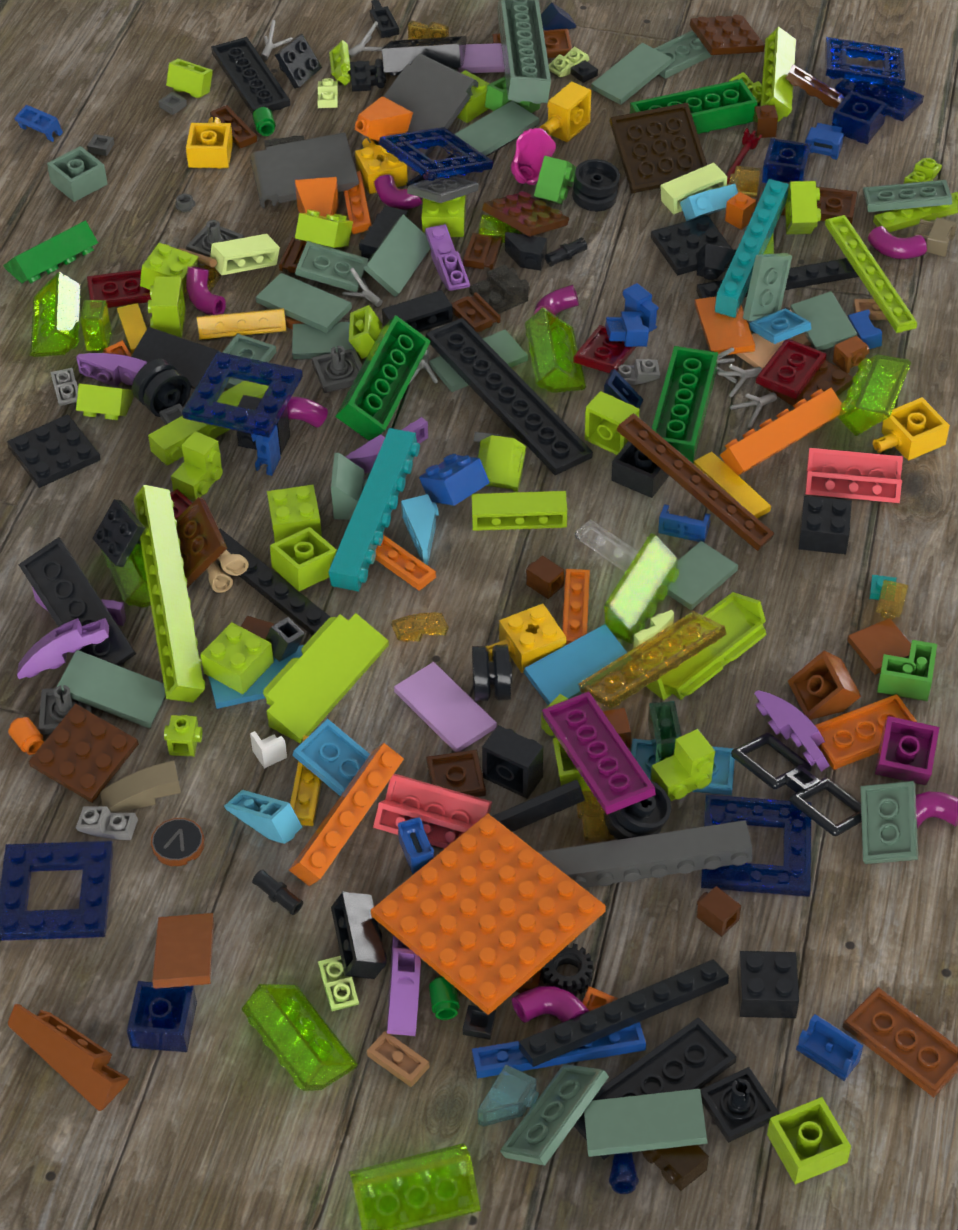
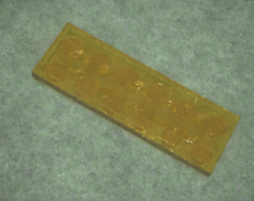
(652, 659)

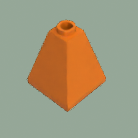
(383, 119)
(317, 195)

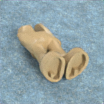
(231, 564)

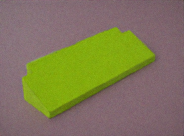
(744, 628)
(322, 676)

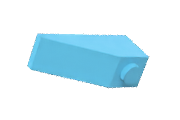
(707, 202)
(420, 519)
(266, 815)

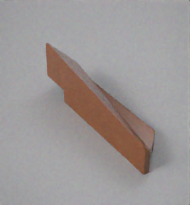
(70, 1054)

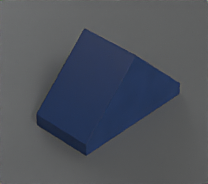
(556, 18)
(620, 389)

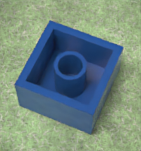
(454, 479)

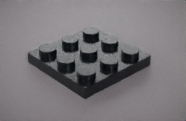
(683, 240)
(53, 450)

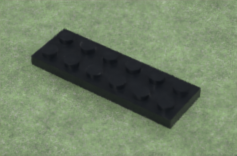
(250, 75)
(71, 596)
(678, 1064)

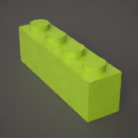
(519, 510)

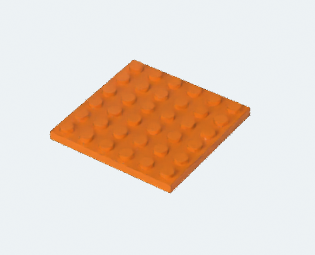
(488, 912)

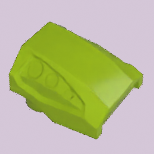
(502, 461)

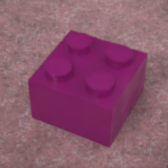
(907, 750)

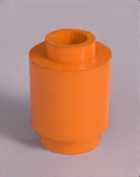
(26, 735)

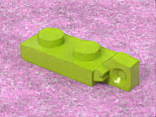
(340, 62)

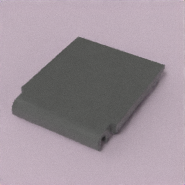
(432, 94)
(304, 159)

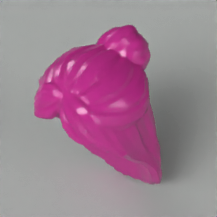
(529, 155)

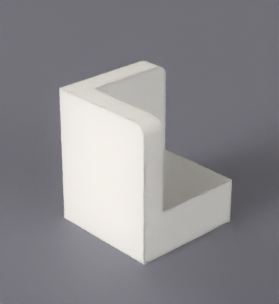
(269, 749)

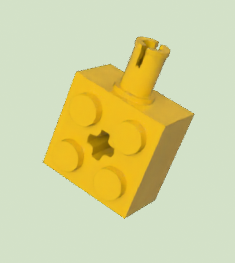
(568, 112)
(209, 144)
(376, 161)
(913, 430)
(529, 636)

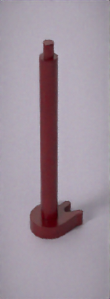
(749, 141)

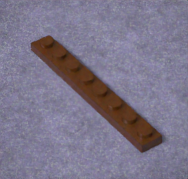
(695, 482)

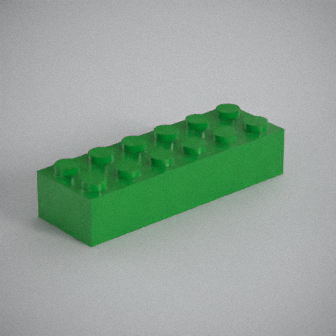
(710, 106)
(383, 379)
(685, 398)

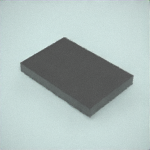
(443, 188)

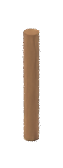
(203, 259)

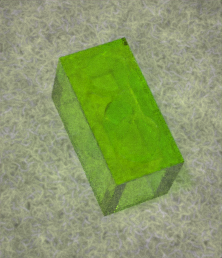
(96, 325)

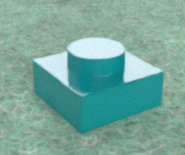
(876, 584)

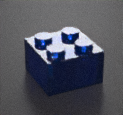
(859, 117)
(786, 161)
(161, 1017)

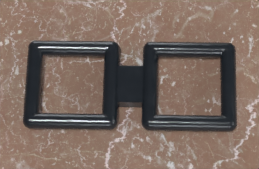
(800, 781)

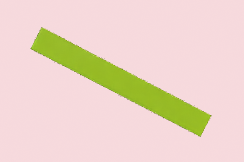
(871, 274)

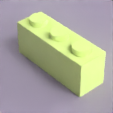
(695, 182)
(245, 254)

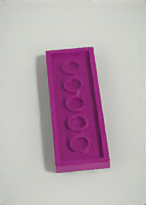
(598, 753)

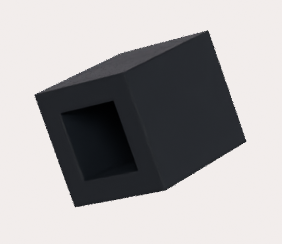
(284, 638)

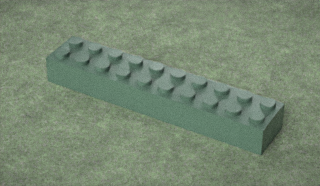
(524, 51)

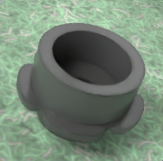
(184, 202)

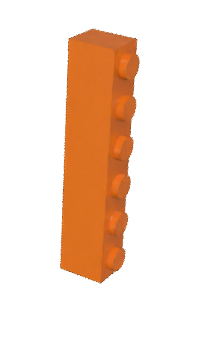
(782, 432)
(346, 814)

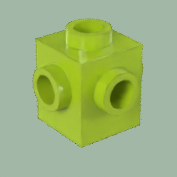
(182, 735)

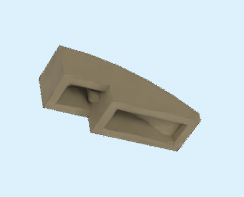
(141, 788)

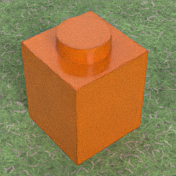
(740, 210)

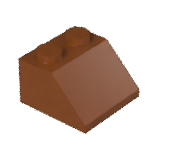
(824, 686)

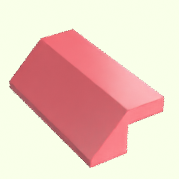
(854, 475)
(442, 811)

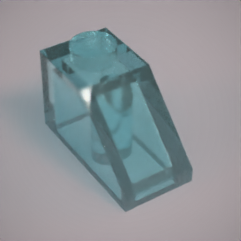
(508, 1097)

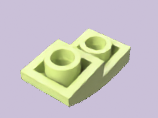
(562, 64)
(327, 93)
(657, 624)
(338, 987)

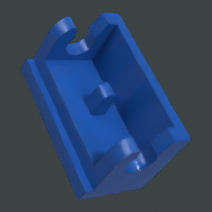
(39, 121)
(267, 451)
(683, 526)
(830, 1047)

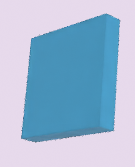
(780, 326)

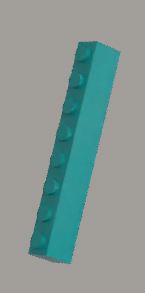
(752, 243)
(374, 510)

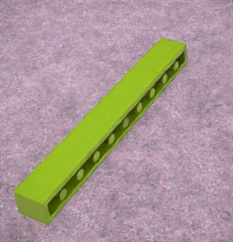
(169, 595)

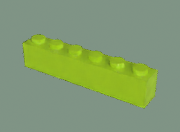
(778, 60)
(168, 440)

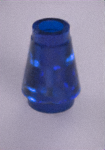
(623, 1173)

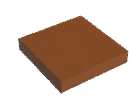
(879, 640)

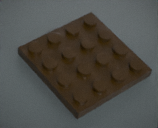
(657, 145)

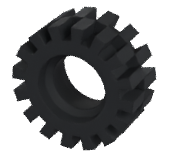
(570, 983)

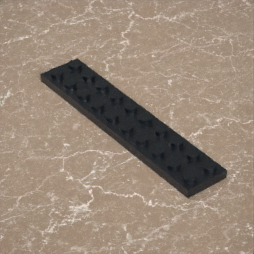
(509, 396)

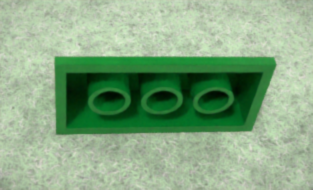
(51, 253)

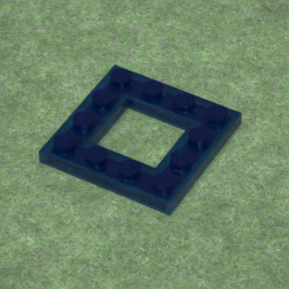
(893, 62)
(406, 147)
(262, 421)
(789, 879)
(87, 921)

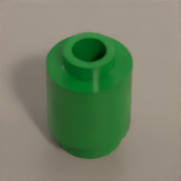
(264, 121)
(443, 998)

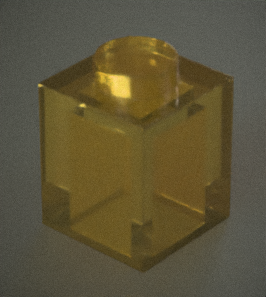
(746, 180)
(891, 599)

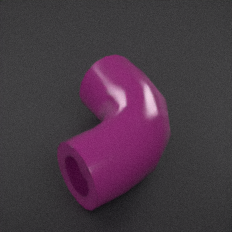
(393, 196)
(897, 247)
(199, 293)
(558, 300)
(307, 411)
(937, 806)
(547, 1001)

